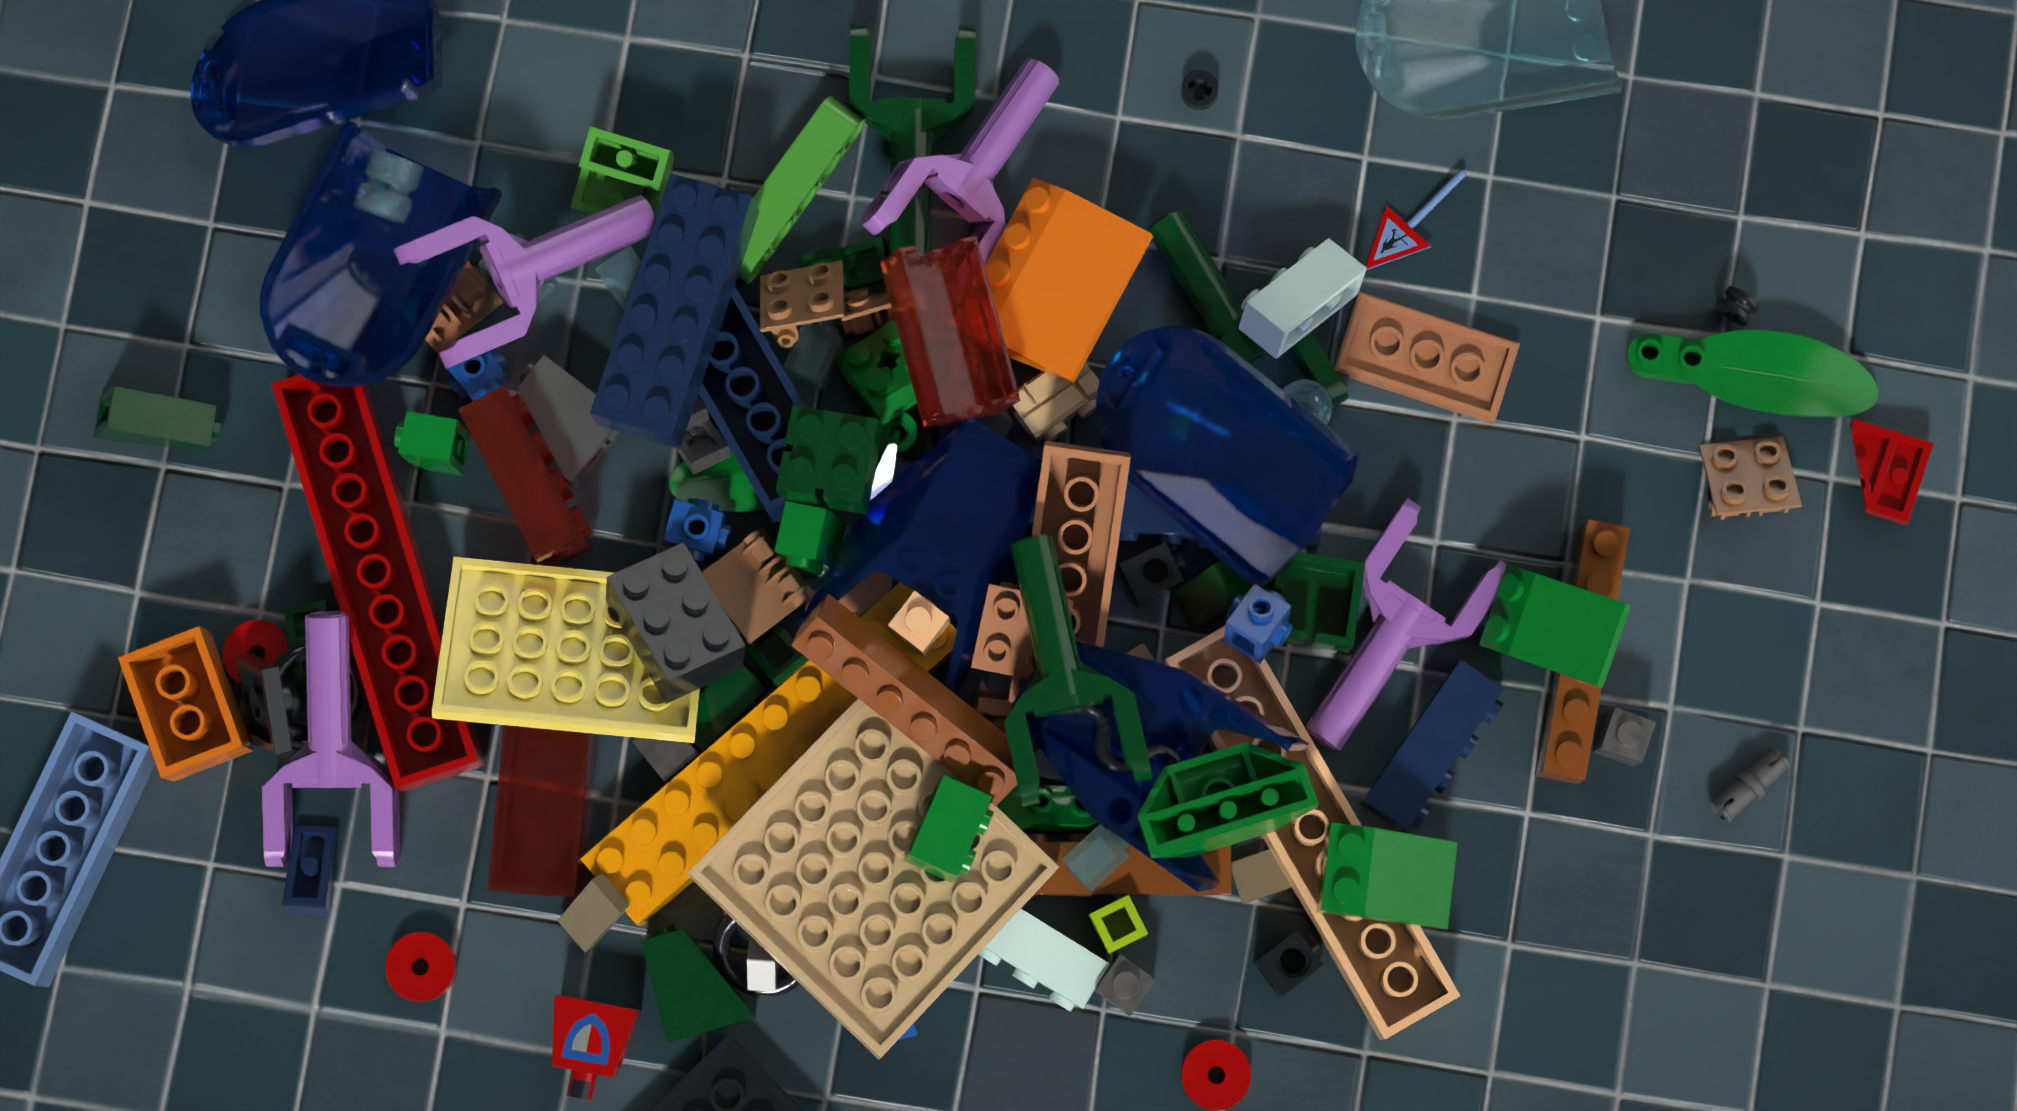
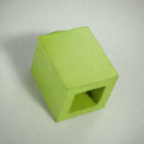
(1118, 924)

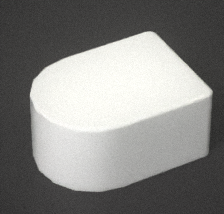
(761, 968)

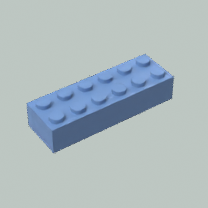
(66, 843)

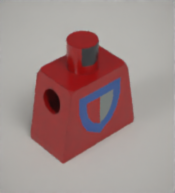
(590, 1041)

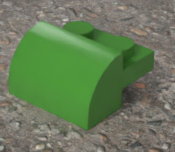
(619, 169)

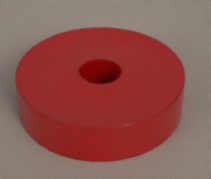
(248, 637)
(401, 965)
(1236, 1075)

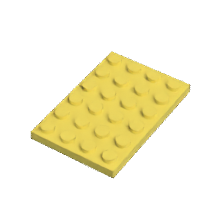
(546, 655)

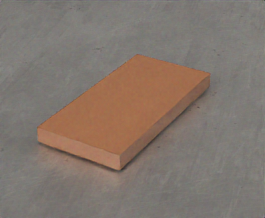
(1426, 358)

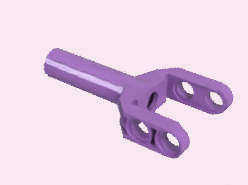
(967, 177)
(523, 265)
(1398, 625)
(330, 755)

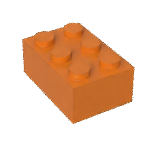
(185, 704)

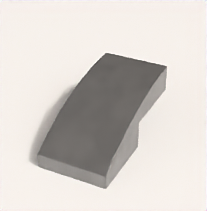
(702, 442)

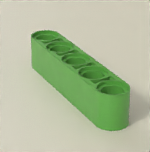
(799, 179)

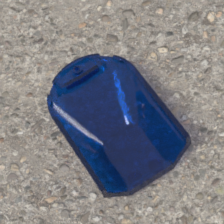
(314, 66)
(335, 290)
(1222, 448)

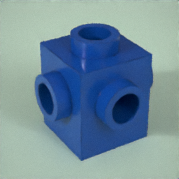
(486, 380)
(687, 517)
(1257, 623)

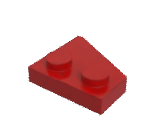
(1889, 469)

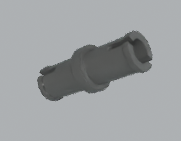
(1749, 785)

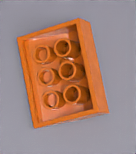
(1060, 276)

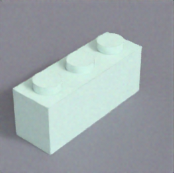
(1301, 297)
(1047, 958)

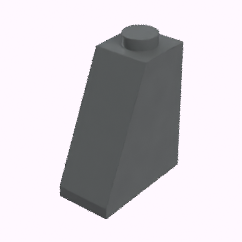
(564, 418)

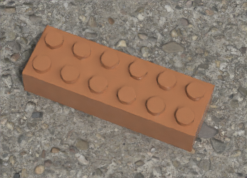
(1083, 511)

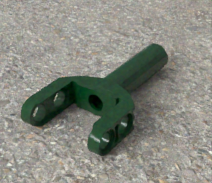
(912, 124)
(1221, 309)
(1061, 678)

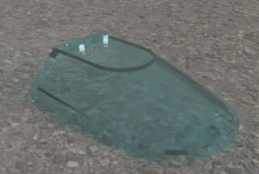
(1483, 54)

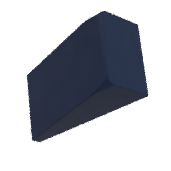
(310, 871)

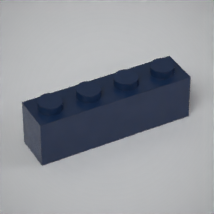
(1432, 747)

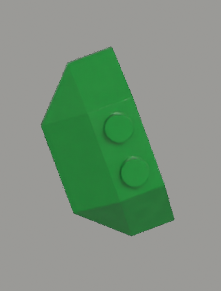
(1223, 800)

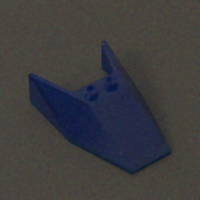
(944, 531)
(1172, 710)

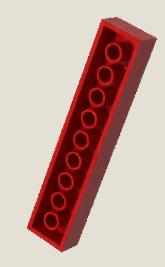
(376, 576)

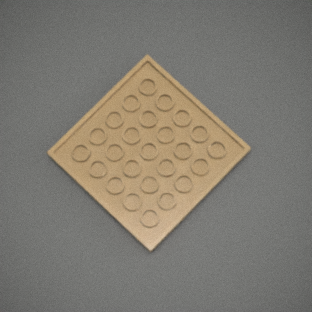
(827, 888)

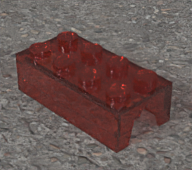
(950, 332)
(525, 479)
(542, 812)

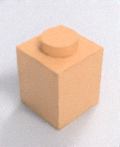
(919, 623)

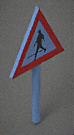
(1397, 238)

